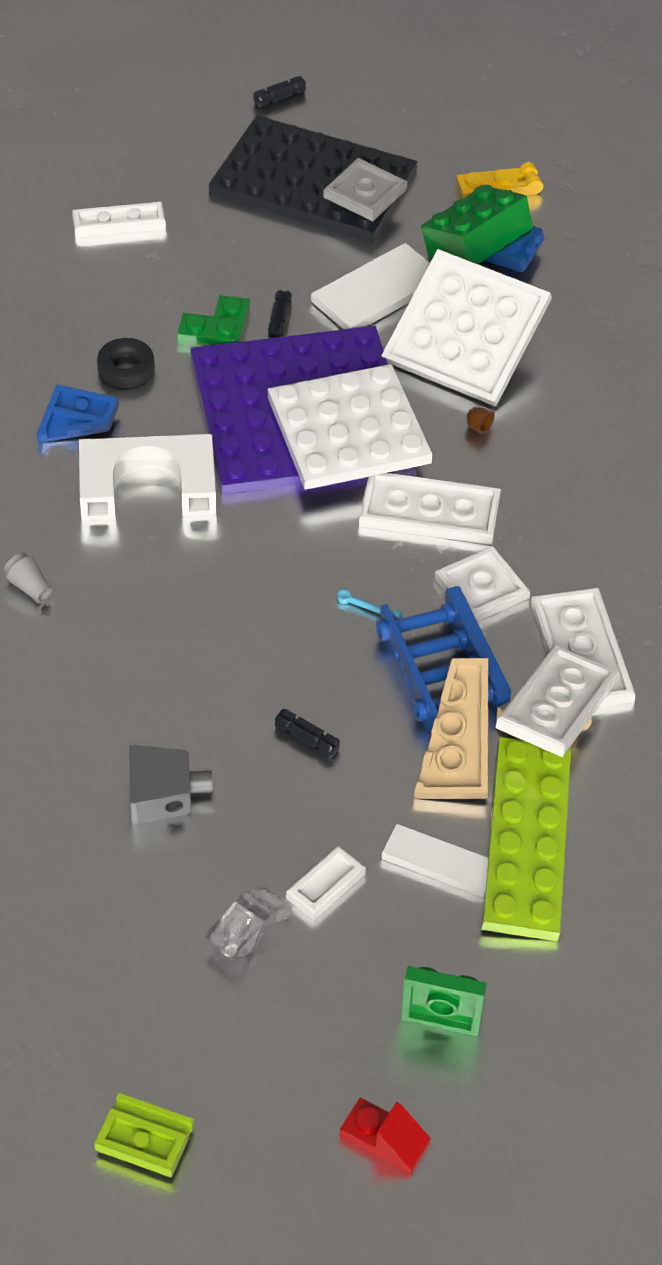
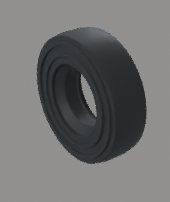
(125, 377)

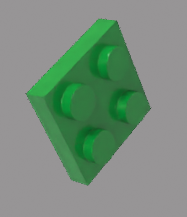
(443, 1000)

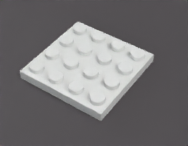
(466, 327)
(349, 426)

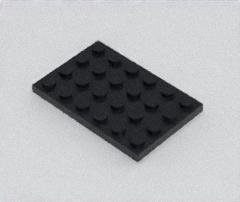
(290, 166)

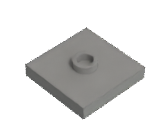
(365, 189)

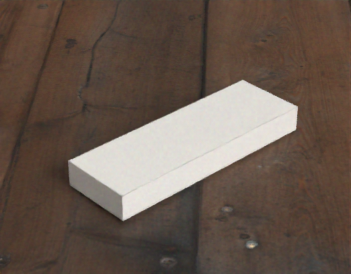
(118, 219)
(437, 859)

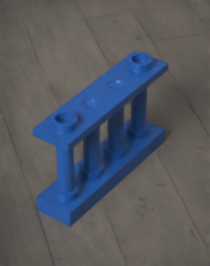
(466, 637)

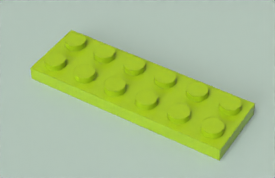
(527, 841)

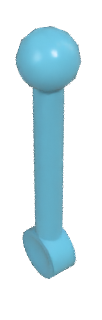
(345, 597)

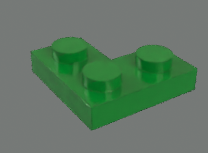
(222, 328)

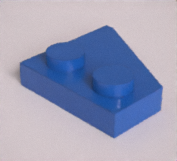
(519, 252)
(76, 414)

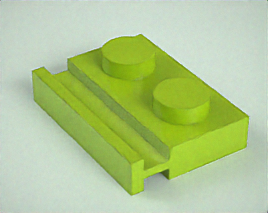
(144, 1134)

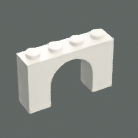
(109, 460)

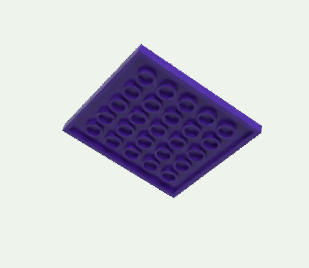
(236, 406)

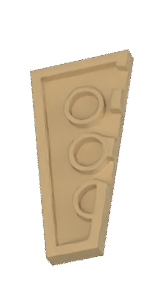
(458, 747)

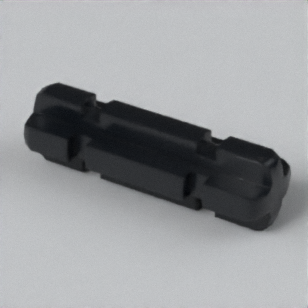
(279, 91)
(280, 314)
(307, 733)

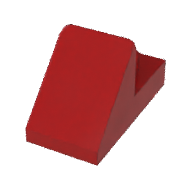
(386, 1134)

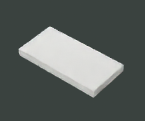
(373, 288)
(430, 508)
(582, 626)
(557, 700)

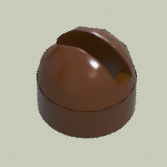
(480, 419)

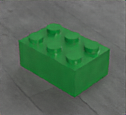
(478, 224)

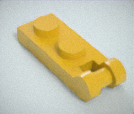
(519, 180)

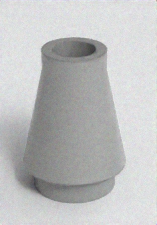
(26, 575)

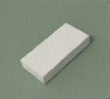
(325, 883)

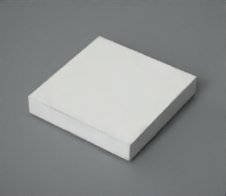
(485, 582)

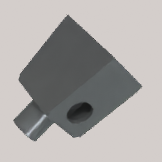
(163, 783)

